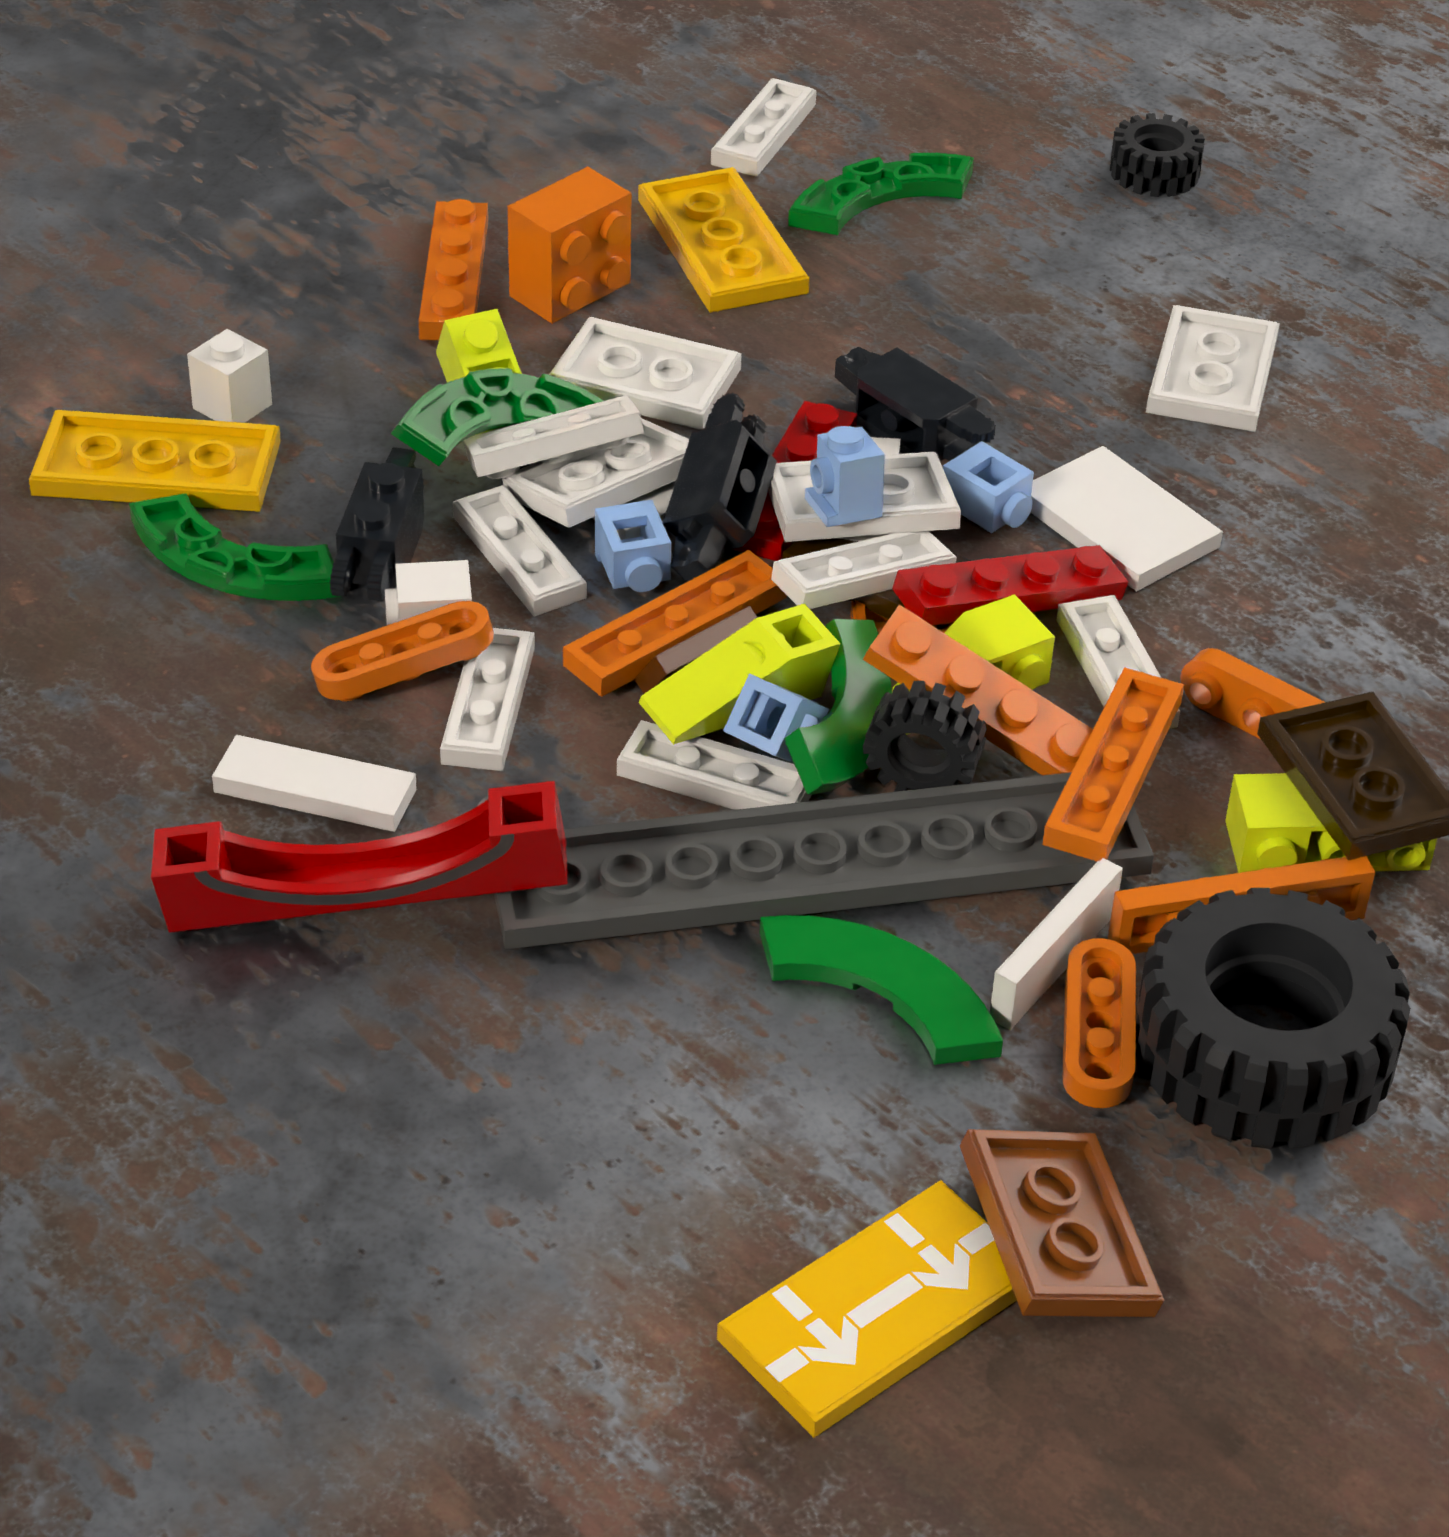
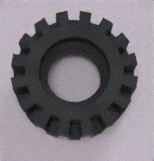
(1157, 155)
(931, 716)

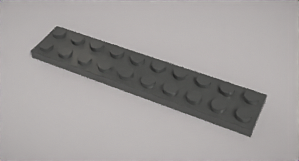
(806, 860)

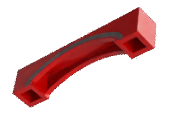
(231, 879)

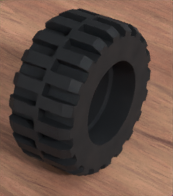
(1260, 1078)

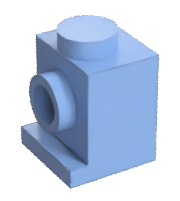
(846, 477)
(990, 487)
(633, 561)
(769, 714)

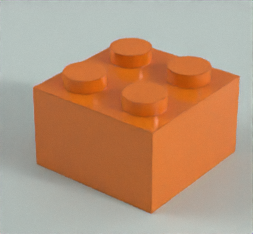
(569, 244)

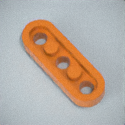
(402, 650)
(1238, 690)
(1099, 1023)

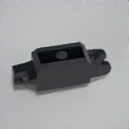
(912, 403)
(719, 488)
(379, 525)

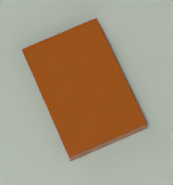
(1060, 1224)

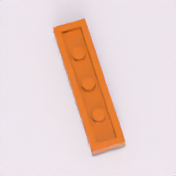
(453, 264)
(627, 644)
(1013, 713)
(1113, 765)
(1144, 910)

